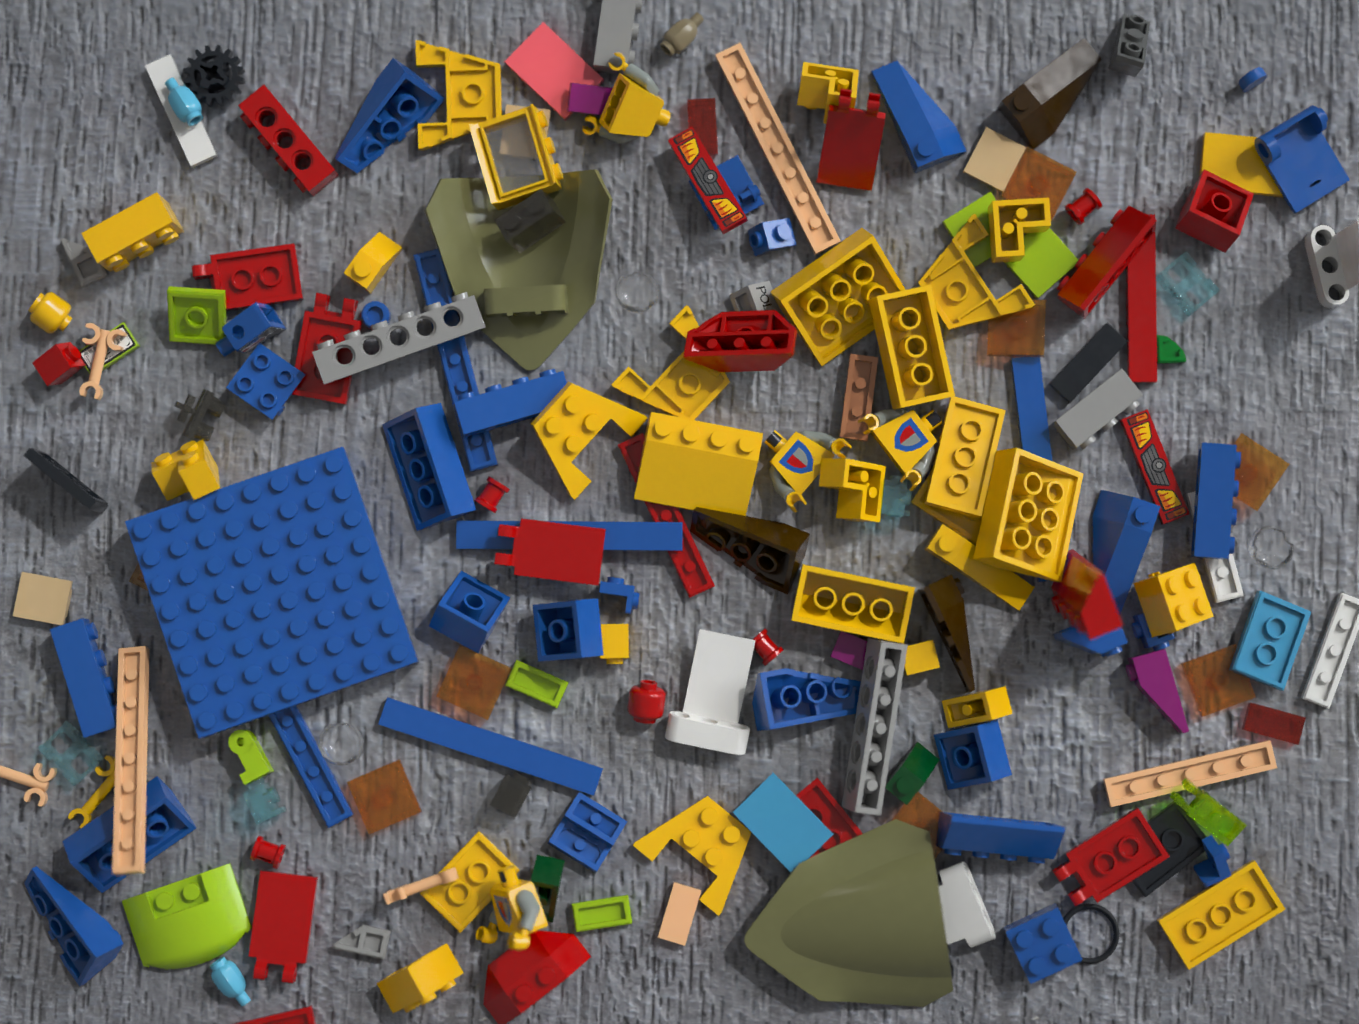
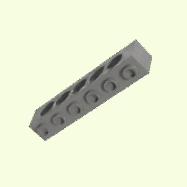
(333, 370)
(874, 726)

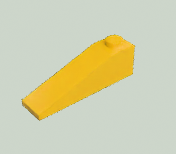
(959, 555)

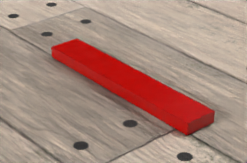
(1142, 314)
(689, 561)

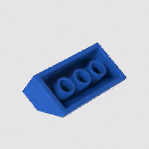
(428, 466)
(998, 836)
(92, 845)

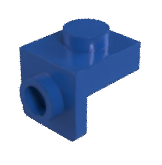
(771, 236)
(616, 587)
(1141, 630)
(1216, 866)

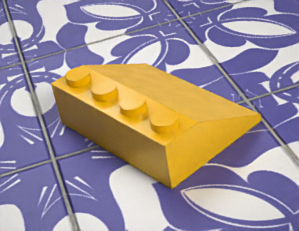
(832, 293)
(697, 464)
(1028, 515)

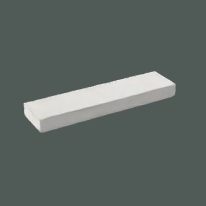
(194, 138)
(1221, 573)
(1333, 652)

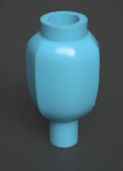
(184, 103)
(229, 980)

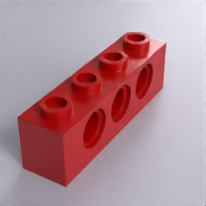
(262, 104)

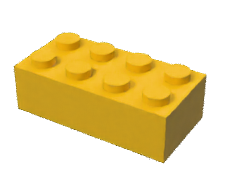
(911, 347)

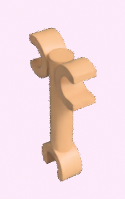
(103, 339)
(38, 782)
(421, 885)

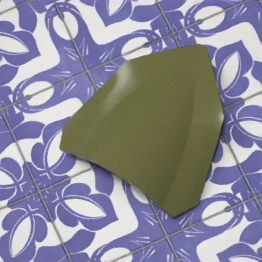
(532, 295)
(861, 922)

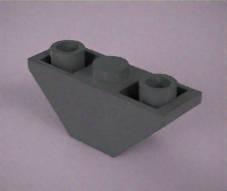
(1130, 45)

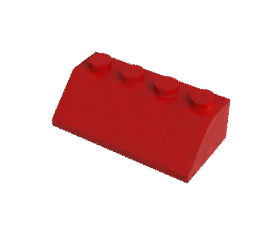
(1107, 261)
(1085, 598)

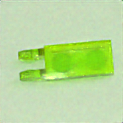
(1210, 813)

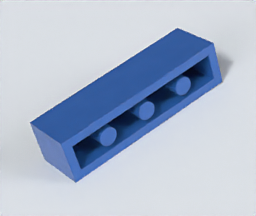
(507, 405)
(1215, 500)
(86, 676)

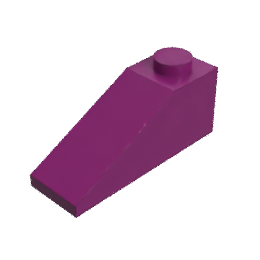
(1155, 680)

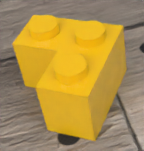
(822, 85)
(1010, 220)
(186, 471)
(858, 485)
(419, 980)

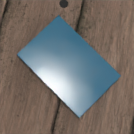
(1270, 640)
(782, 822)

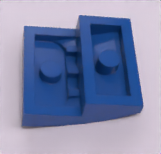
(587, 832)

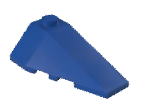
(390, 110)
(919, 122)
(1120, 539)
(798, 697)
(82, 933)

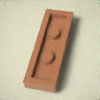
(858, 396)

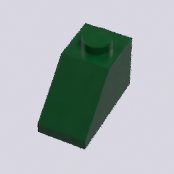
(911, 773)
(547, 881)

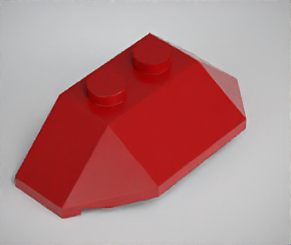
(742, 341)
(528, 974)

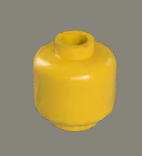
(50, 312)

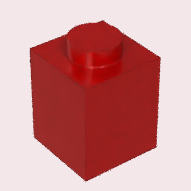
(59, 363)

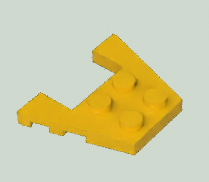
(471, 93)
(960, 291)
(683, 387)
(572, 423)
(711, 838)

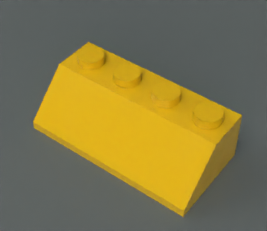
(852, 603)

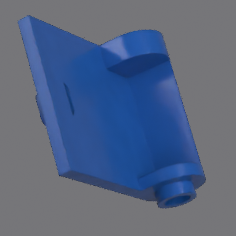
(1299, 156)

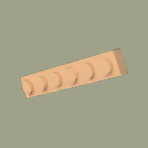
(1199, 770)

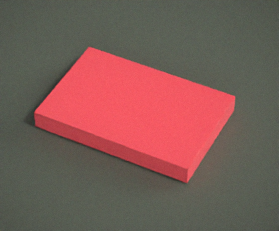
(550, 67)

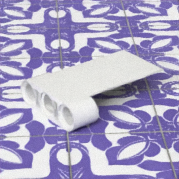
(1342, 253)
(715, 695)
(963, 907)

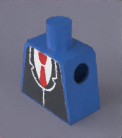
(259, 325)

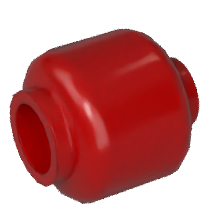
(646, 702)

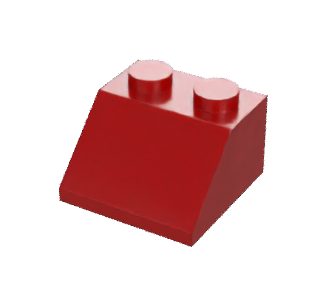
(1215, 211)

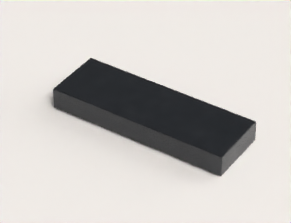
(1088, 362)

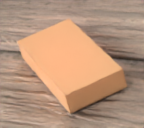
(679, 913)

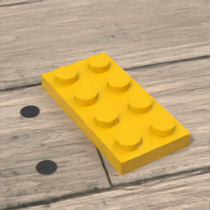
(965, 457)
(1221, 914)

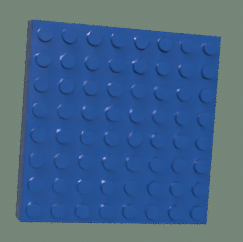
(271, 592)

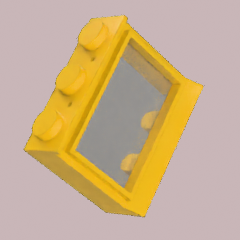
(516, 156)

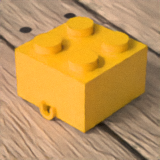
(1173, 599)

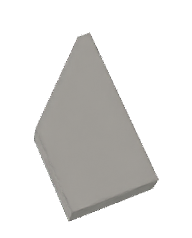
(83, 263)
(366, 941)

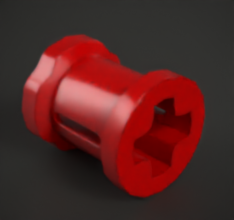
(1083, 206)
(492, 494)
(766, 647)
(267, 852)

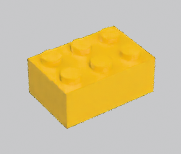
(133, 233)

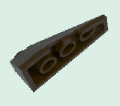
(1046, 97)
(761, 545)
(948, 614)

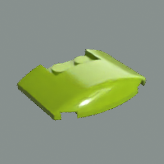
(188, 919)

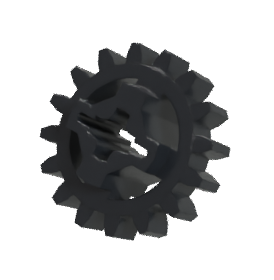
(220, 66)

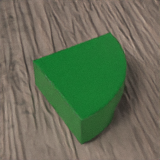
(1169, 351)

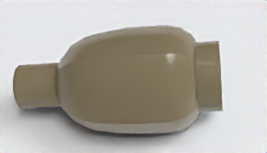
(681, 35)

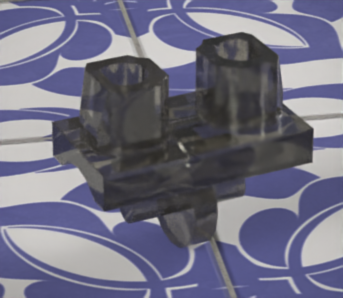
(194, 426)

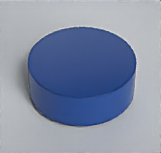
(1252, 79)
(374, 313)

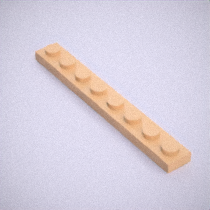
(777, 148)
(131, 761)

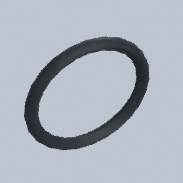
(1108, 914)

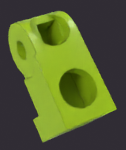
(251, 755)

